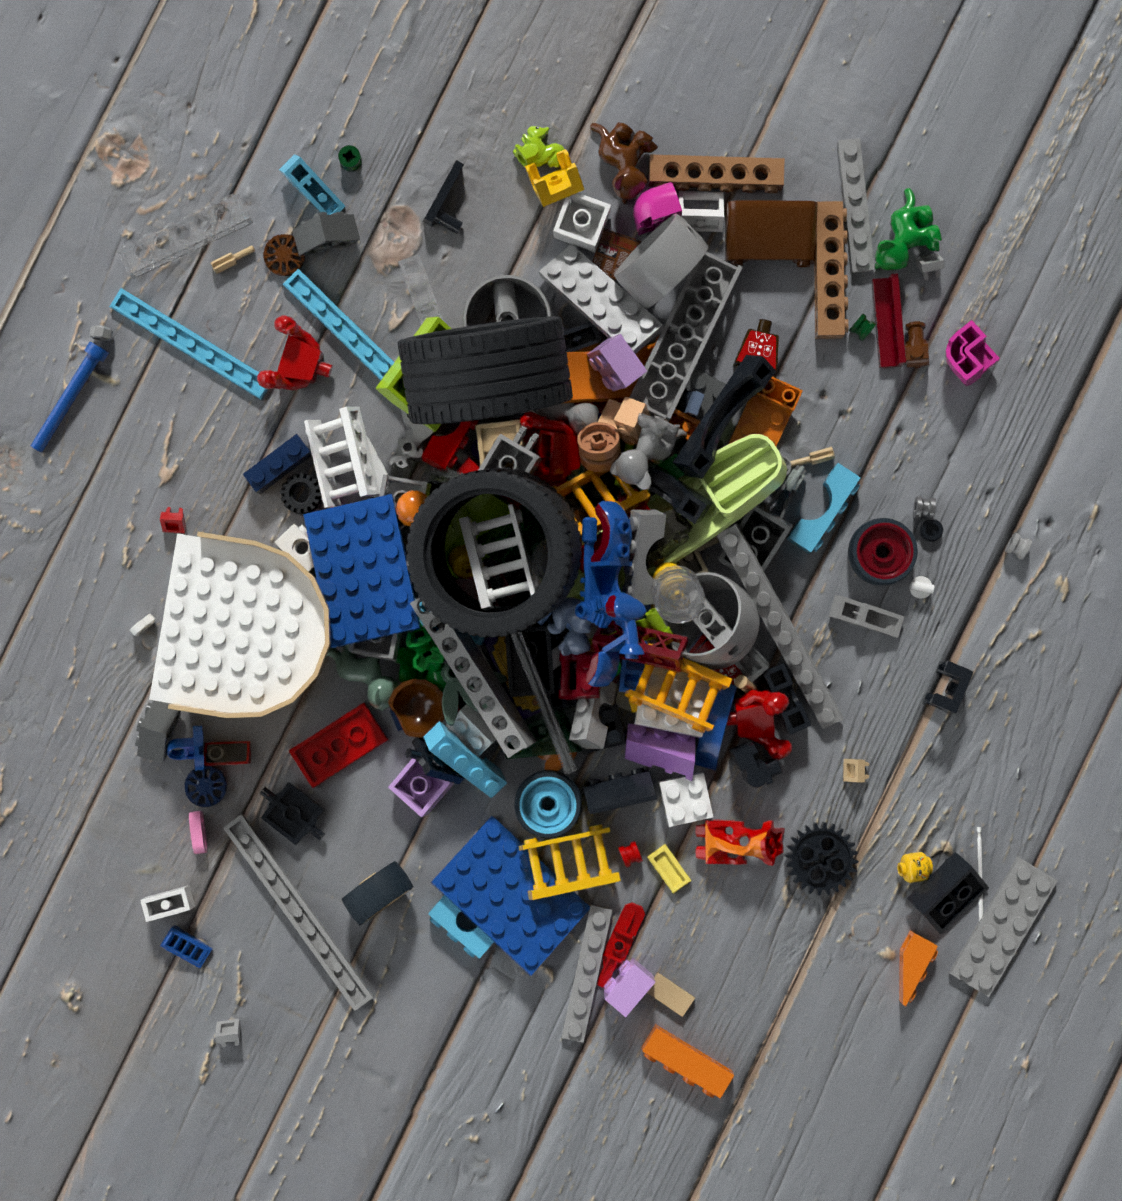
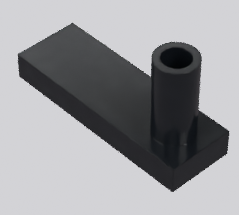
(438, 215)

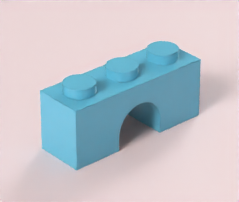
(445, 915)

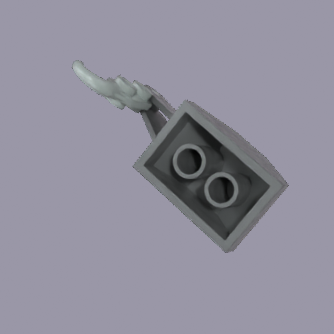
(765, 529)

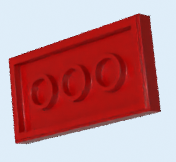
(338, 745)

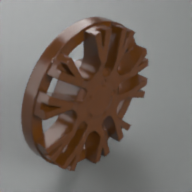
(283, 255)

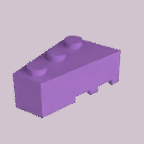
(661, 748)

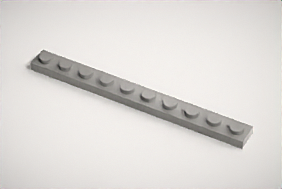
(780, 626)
(298, 912)

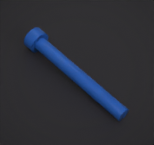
(94, 354)

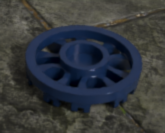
(205, 786)

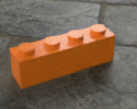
(687, 1061)

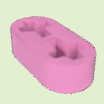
(198, 832)

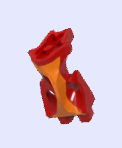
(762, 844)

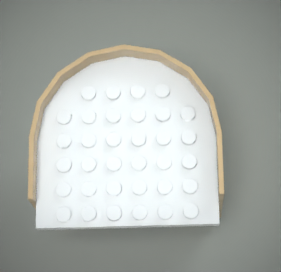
(238, 629)

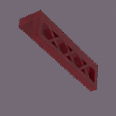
(889, 321)
(654, 654)

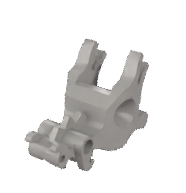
(411, 446)

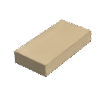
(671, 994)

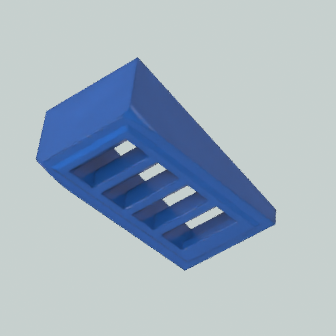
(183, 935)

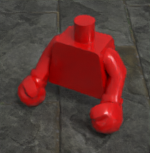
(299, 361)
(556, 447)
(756, 721)

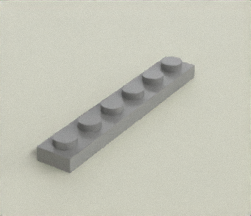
(856, 204)
(586, 973)

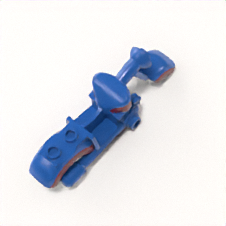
(602, 594)

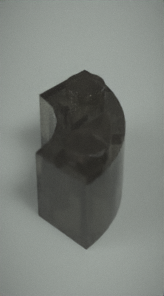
(675, 535)

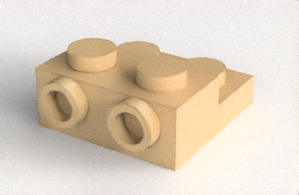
(489, 432)

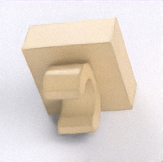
(854, 770)

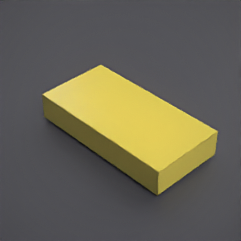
(669, 868)

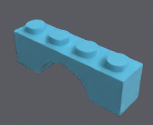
(839, 485)
(453, 752)

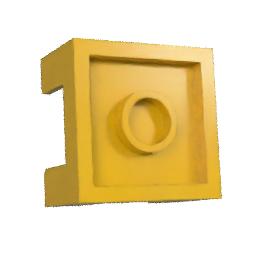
(558, 183)

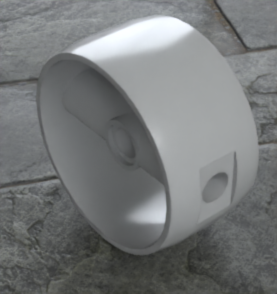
(661, 261)
(504, 297)
(728, 643)

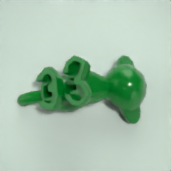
(894, 253)
(427, 656)

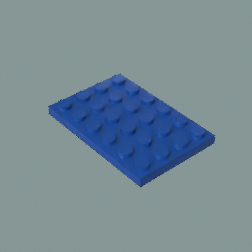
(362, 570)
(490, 887)

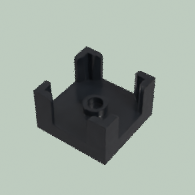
(955, 689)

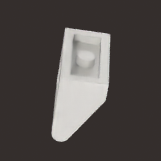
(703, 219)

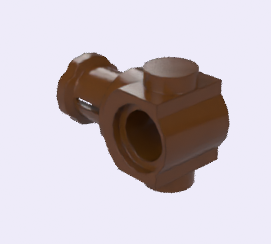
(917, 347)

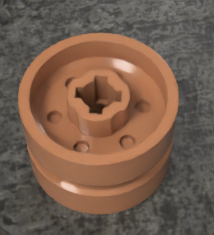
(598, 446)

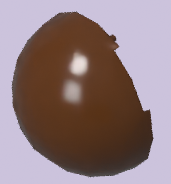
(417, 706)

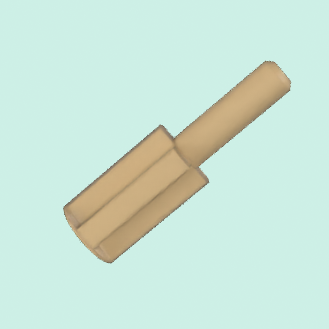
(230, 260)
(815, 457)
(745, 684)

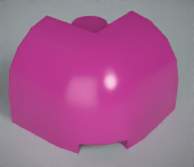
(655, 207)
(969, 354)

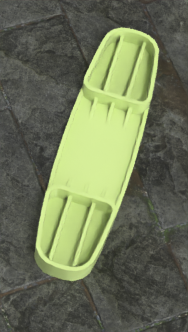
(735, 483)

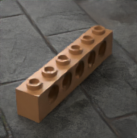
(682, 164)
(824, 327)

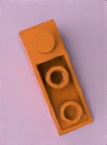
(913, 960)

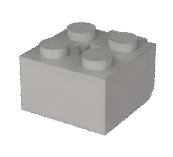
(507, 451)

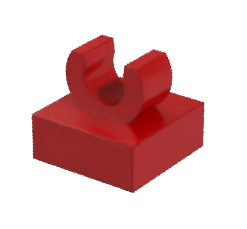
(173, 522)

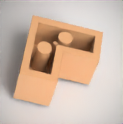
(624, 418)

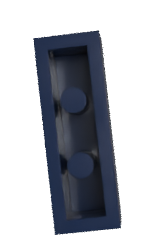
(277, 464)

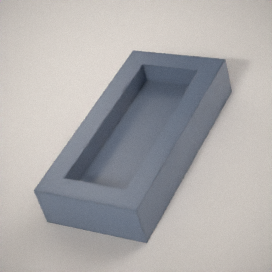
(690, 402)

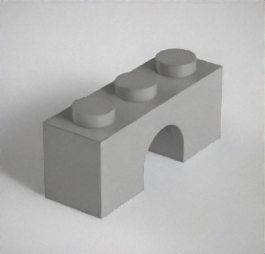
(586, 727)

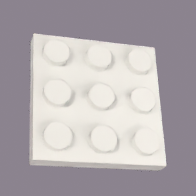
(656, 719)

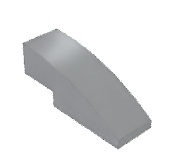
(866, 616)

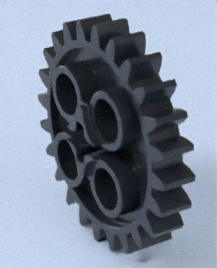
(813, 838)

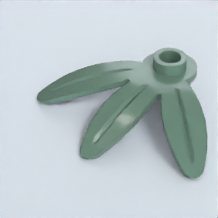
(450, 694)

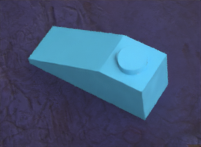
(311, 186)

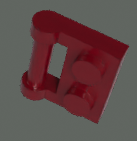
(583, 689)

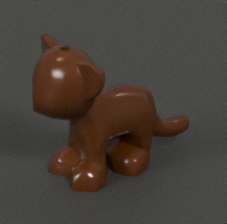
(629, 180)

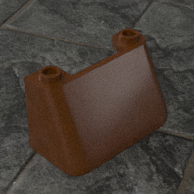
(770, 231)

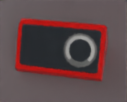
(227, 753)

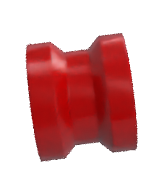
(630, 854)

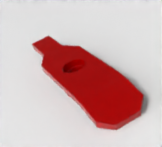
(624, 932)

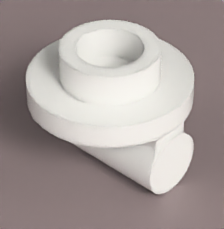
(921, 587)

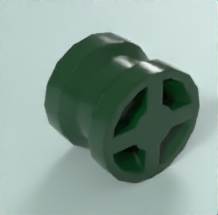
(353, 161)
(862, 327)

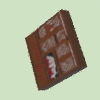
(612, 251)

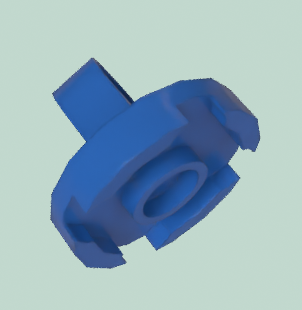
(191, 748)

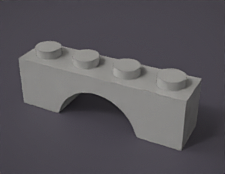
(646, 529)

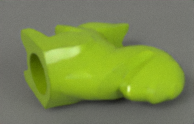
(534, 149)

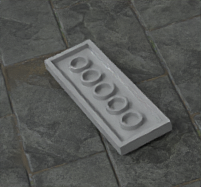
(600, 298)
(1003, 926)

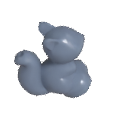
(576, 639)

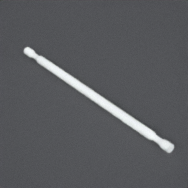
(979, 858)

